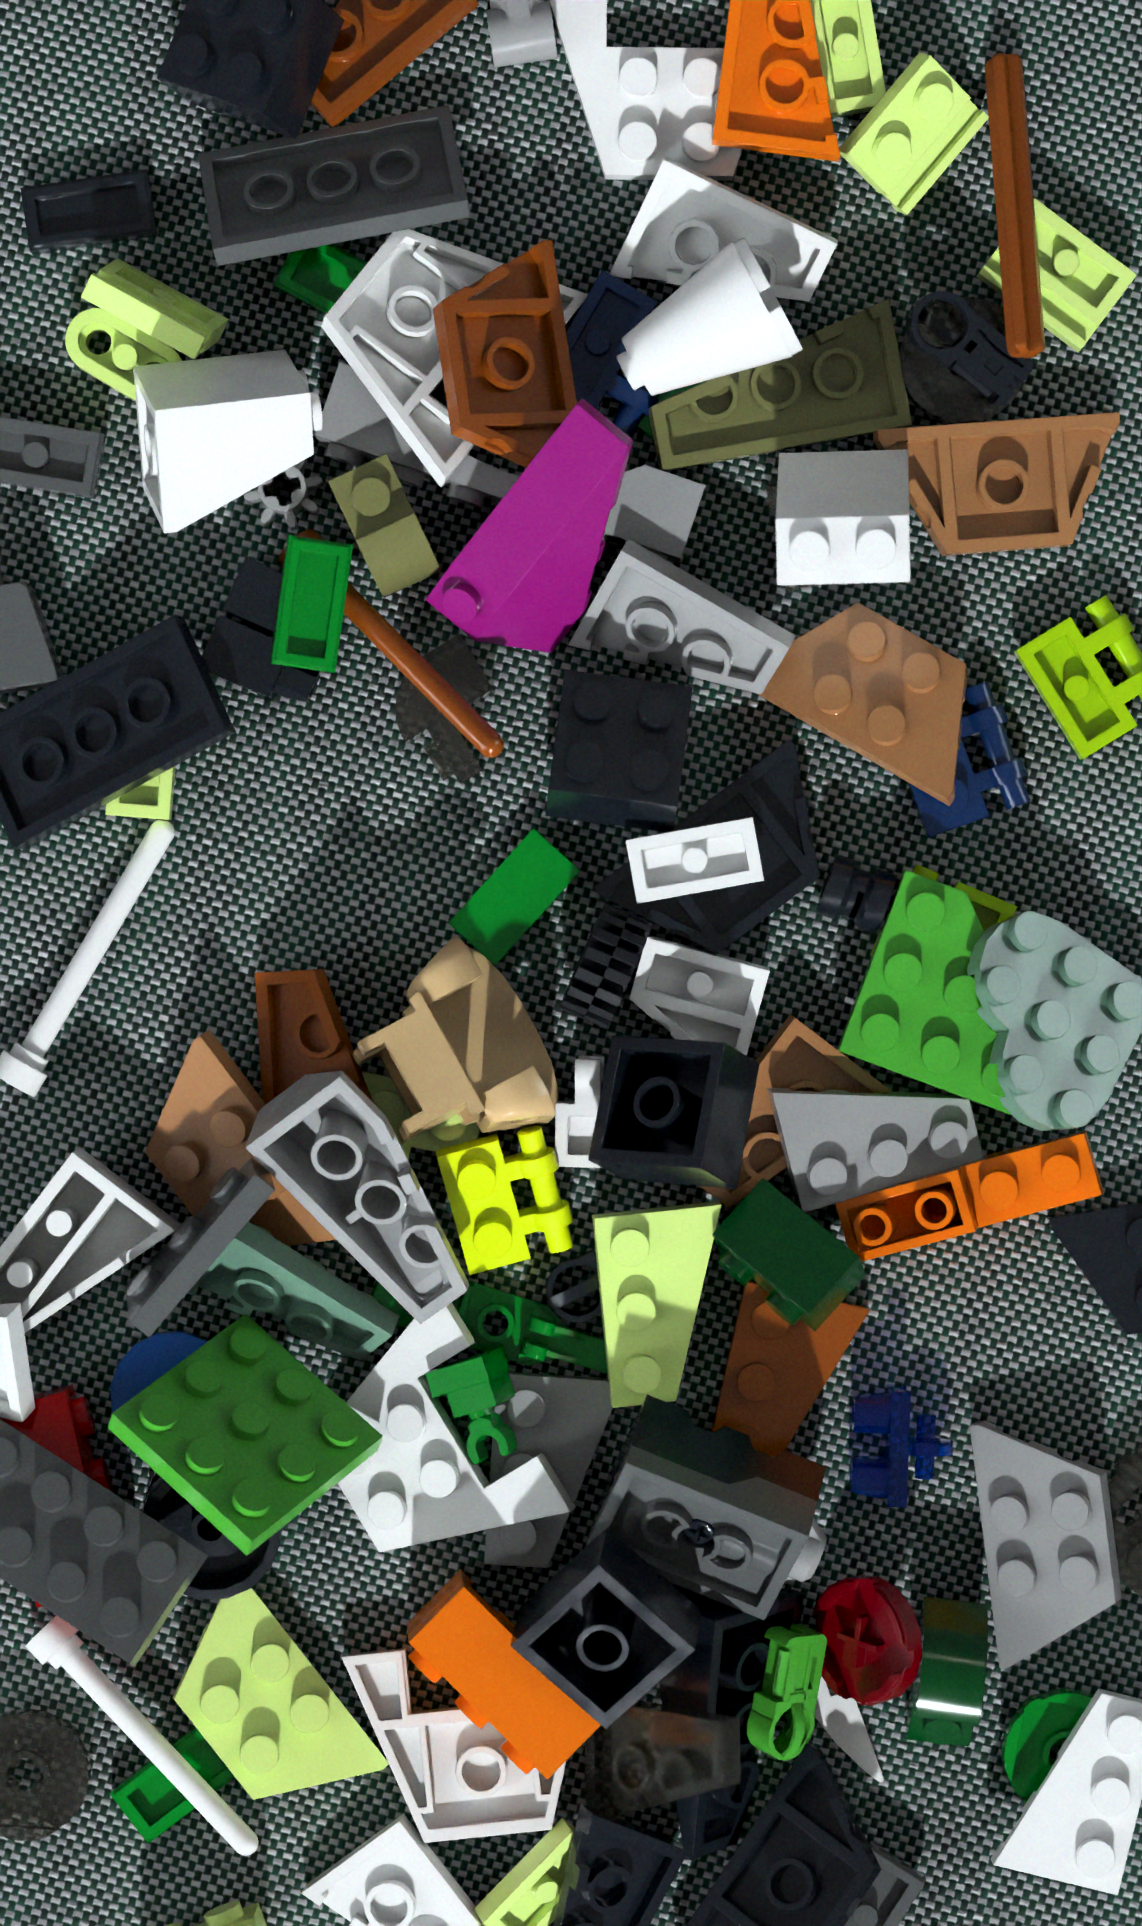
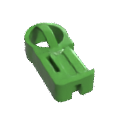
(788, 1684)

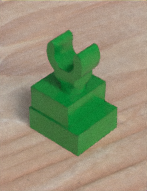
(473, 1389)

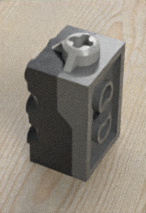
(713, 1509)

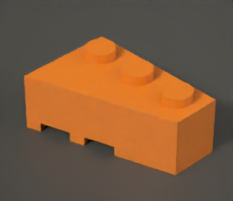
(470, 1647)

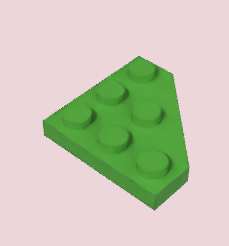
(917, 997)

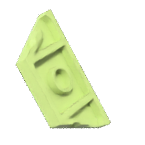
(269, 1706)

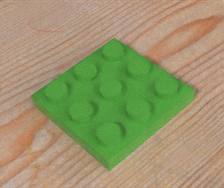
(245, 1433)

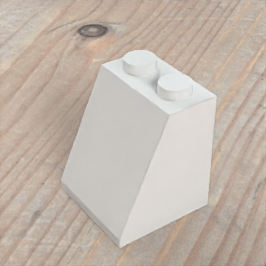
(219, 429)
(843, 517)

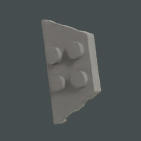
(1043, 1540)

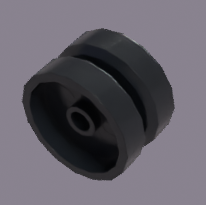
(227, 1568)

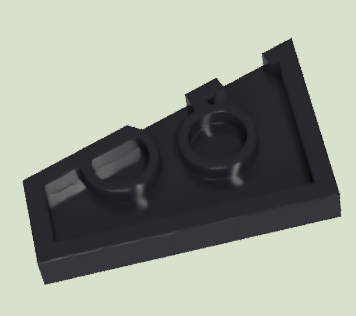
(615, 1872)

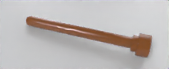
(416, 668)

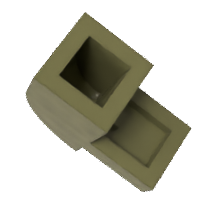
(384, 526)

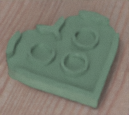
(1058, 1016)

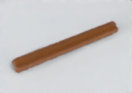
(1014, 206)

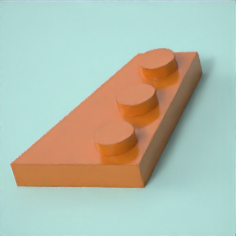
(773, 82)

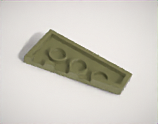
(830, 391)

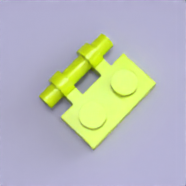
(484, 1202)

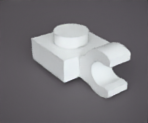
(577, 1118)

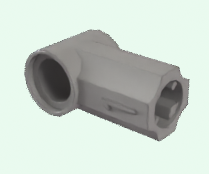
(521, 31)

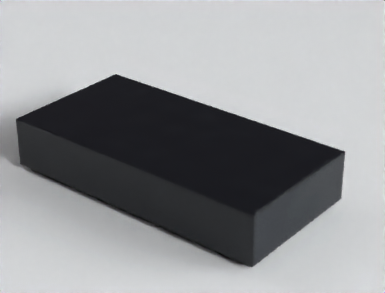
(89, 212)

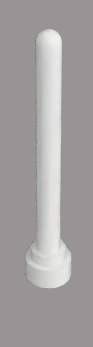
(26, 1061)
(61, 1647)

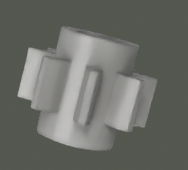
(299, 497)

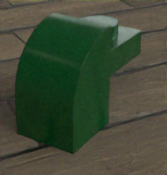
(951, 1672)

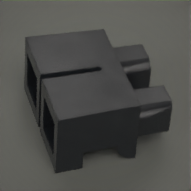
(244, 654)

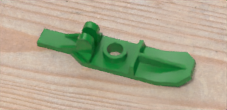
(532, 1330)

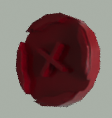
(870, 1639)

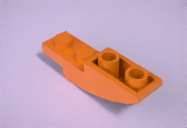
(971, 1196)

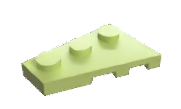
(650, 1294)

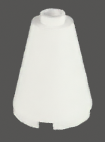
(710, 327)

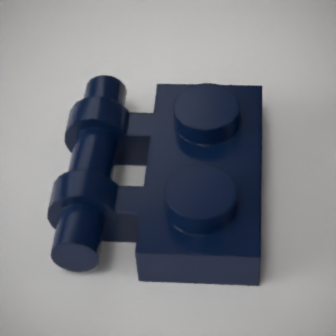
(595, 341)
(1005, 772)

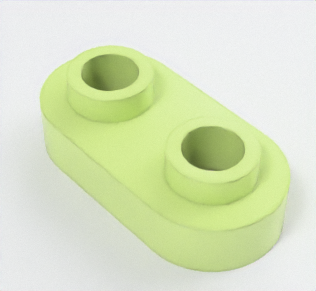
(127, 349)

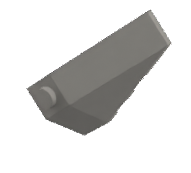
(356, 1181)

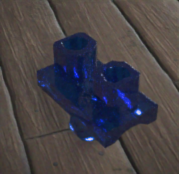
(888, 1474)

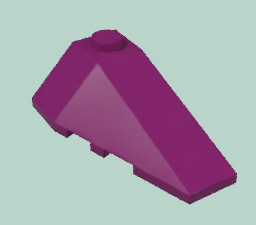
(535, 554)

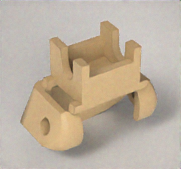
(465, 1049)

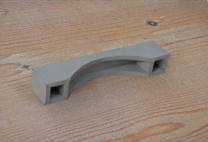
(650, 509)

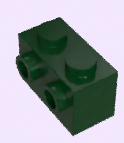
(787, 1256)

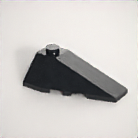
(722, 1681)

